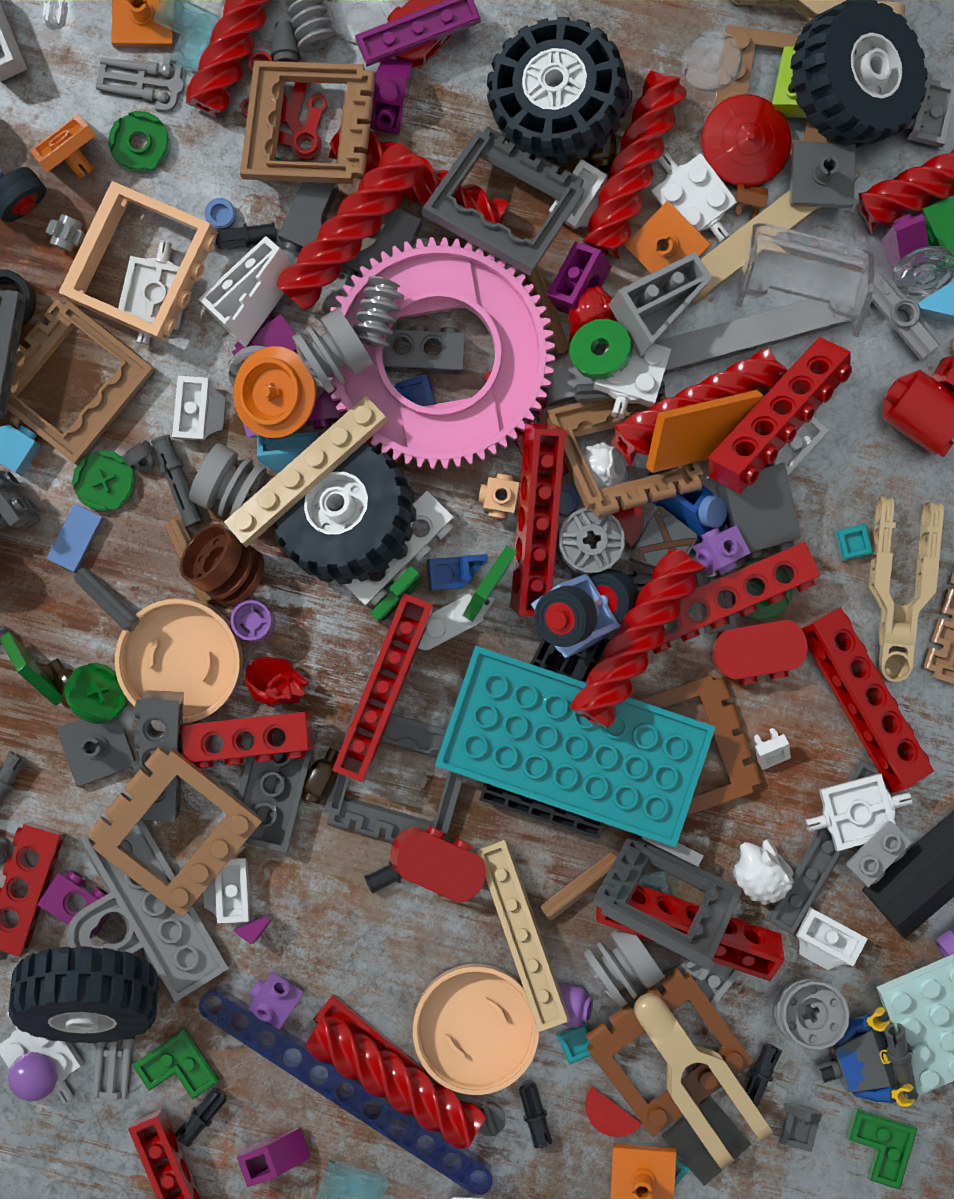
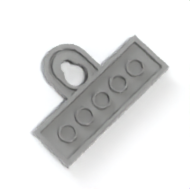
(172, 943)

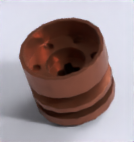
(222, 565)

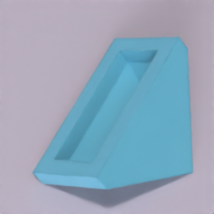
(281, 451)

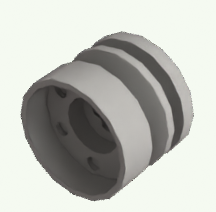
(332, 350)
(225, 482)
(579, 556)
(623, 966)
(828, 1019)

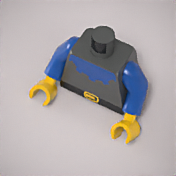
(863, 1062)

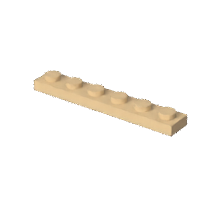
(306, 471)
(523, 936)

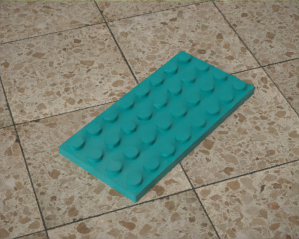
(522, 736)

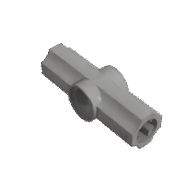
(916, 331)

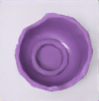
(32, 1076)

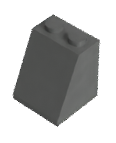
(763, 512)

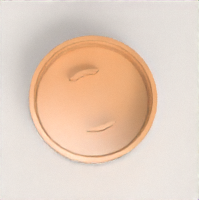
(181, 649)
(475, 1029)

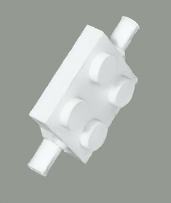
(696, 194)
(147, 286)
(637, 381)
(856, 810)
(60, 1052)

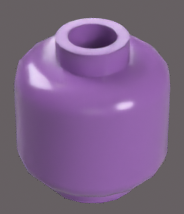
(577, 1003)

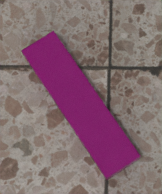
(416, 29)

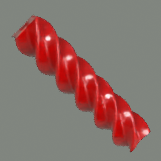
(221, 61)
(632, 166)
(908, 191)
(467, 195)
(356, 219)
(747, 375)
(639, 632)
(386, 1076)

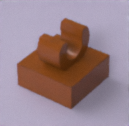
(753, 196)

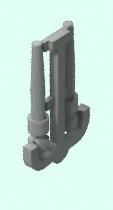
(175, 84)
(127, 1046)

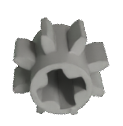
(65, 233)

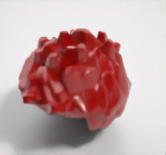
(591, 306)
(274, 681)

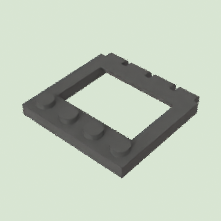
(496, 237)
(412, 736)
(709, 922)

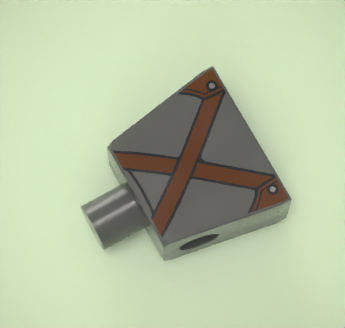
(662, 534)

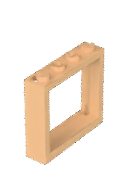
(95, 245)

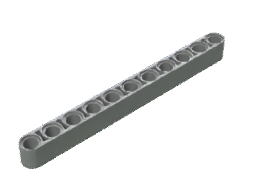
(719, 342)

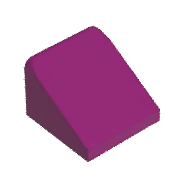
(253, 930)

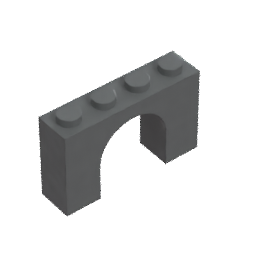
(309, 214)

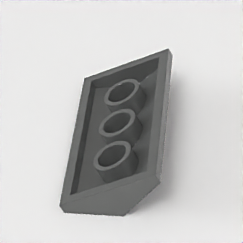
(275, 794)

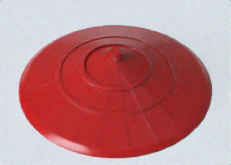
(746, 140)

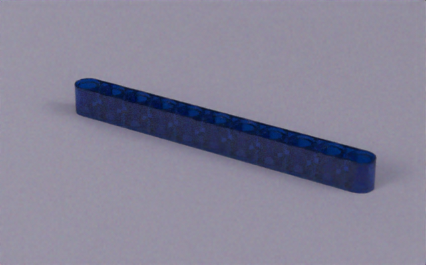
(354, 1104)

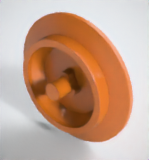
(274, 392)

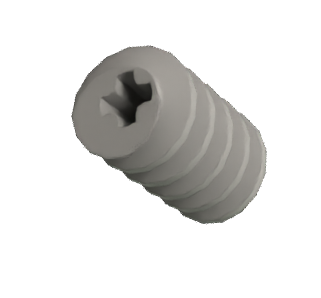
(310, 24)
(377, 311)

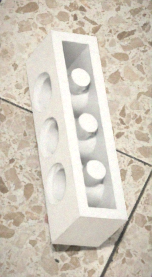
(439, 521)

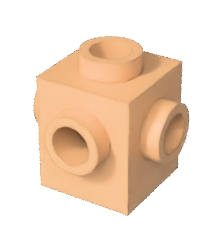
(497, 508)

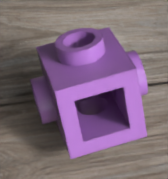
(721, 550)
(274, 999)

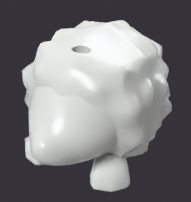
(606, 465)
(763, 873)

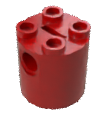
(921, 411)

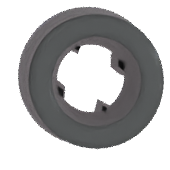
(285, 43)

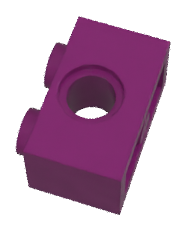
(581, 270)
(59, 895)

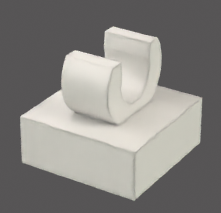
(773, 750)

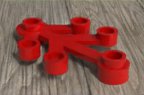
(290, 114)

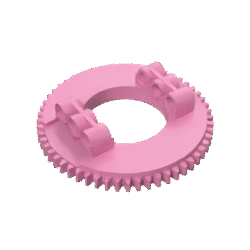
(448, 280)

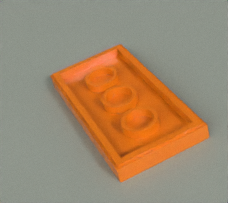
(696, 430)

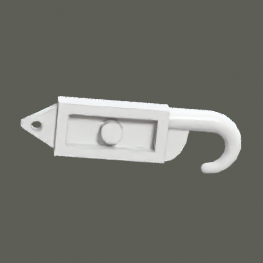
(449, 622)

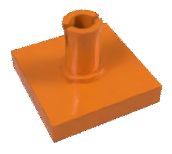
(134, 25)
(65, 146)
(666, 239)
(642, 1172)

